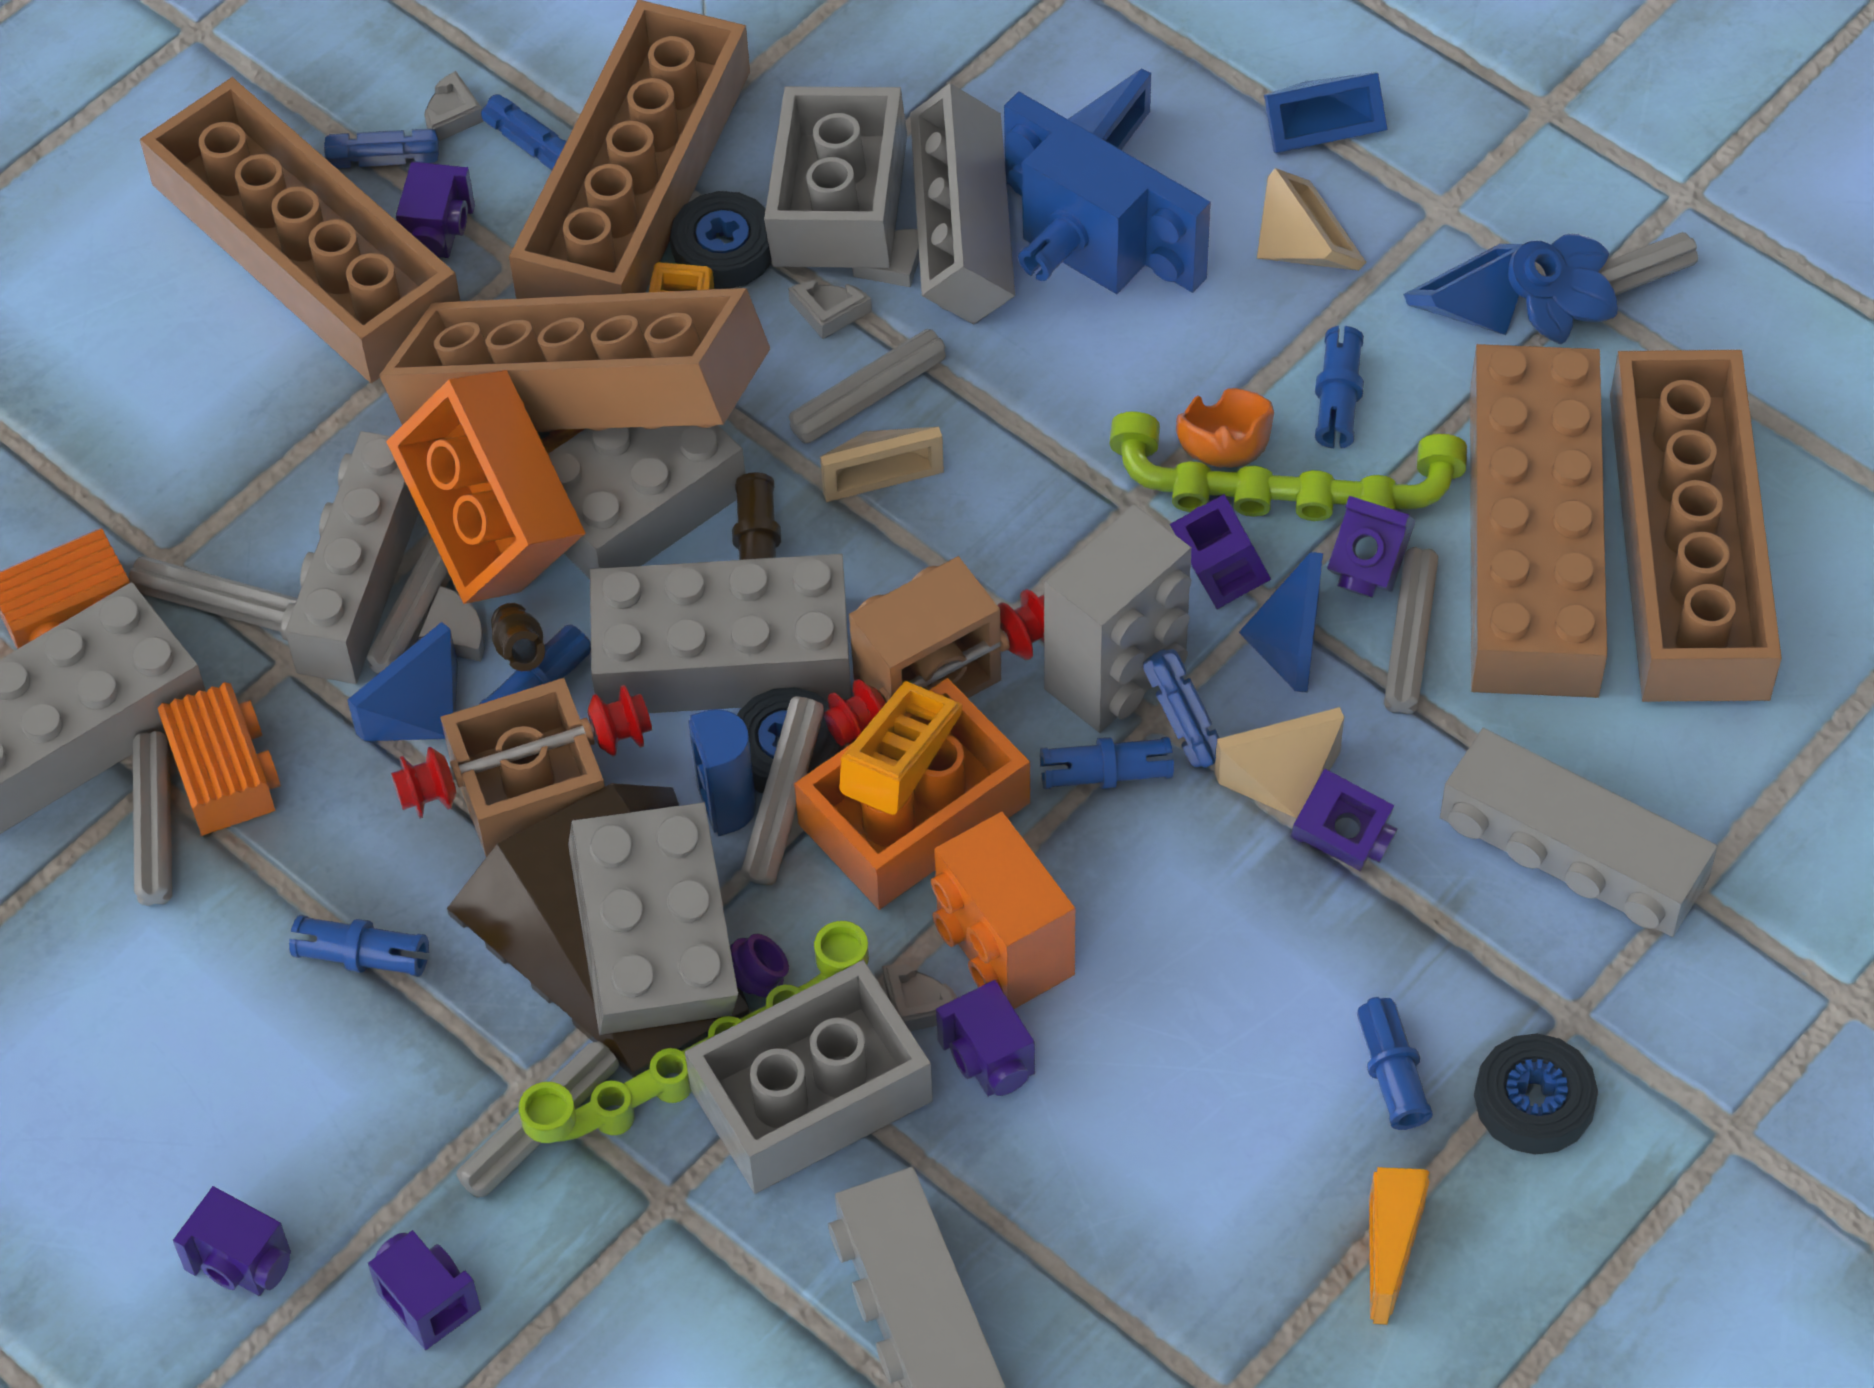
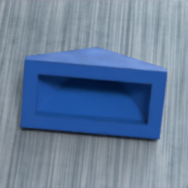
(1118, 111)
(1325, 111)
(1473, 291)
(1286, 624)
(410, 692)

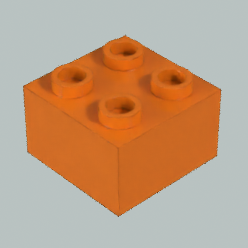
(1003, 911)

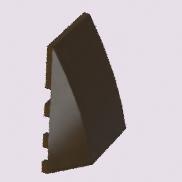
(530, 917)

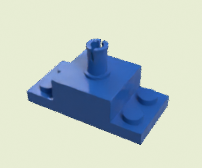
(1098, 205)

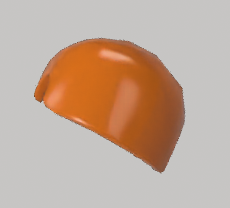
(1227, 432)

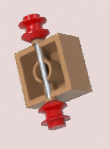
(930, 632)
(521, 757)

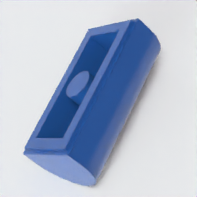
(723, 768)

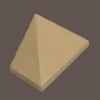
(1302, 227)
(881, 460)
(1280, 760)

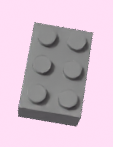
(836, 177)
(644, 488)
(1111, 613)
(652, 918)
(809, 1076)

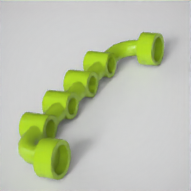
(1253, 487)
(549, 1109)

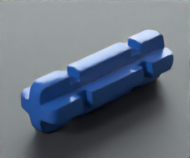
(523, 130)
(382, 148)
(1182, 706)

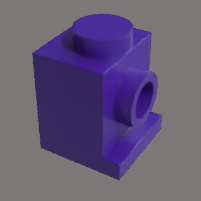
(436, 204)
(1392, 534)
(1221, 551)
(1338, 799)
(987, 1039)
(233, 1244)
(423, 1287)

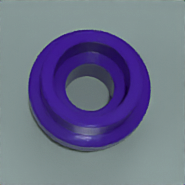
(758, 964)

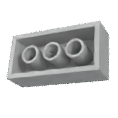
(719, 631)
(83, 697)

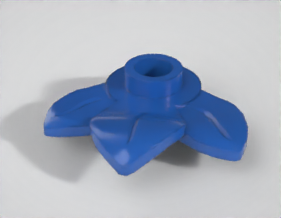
(1570, 287)

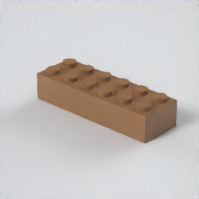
(632, 155)
(297, 225)
(591, 356)
(1537, 522)
(1694, 527)

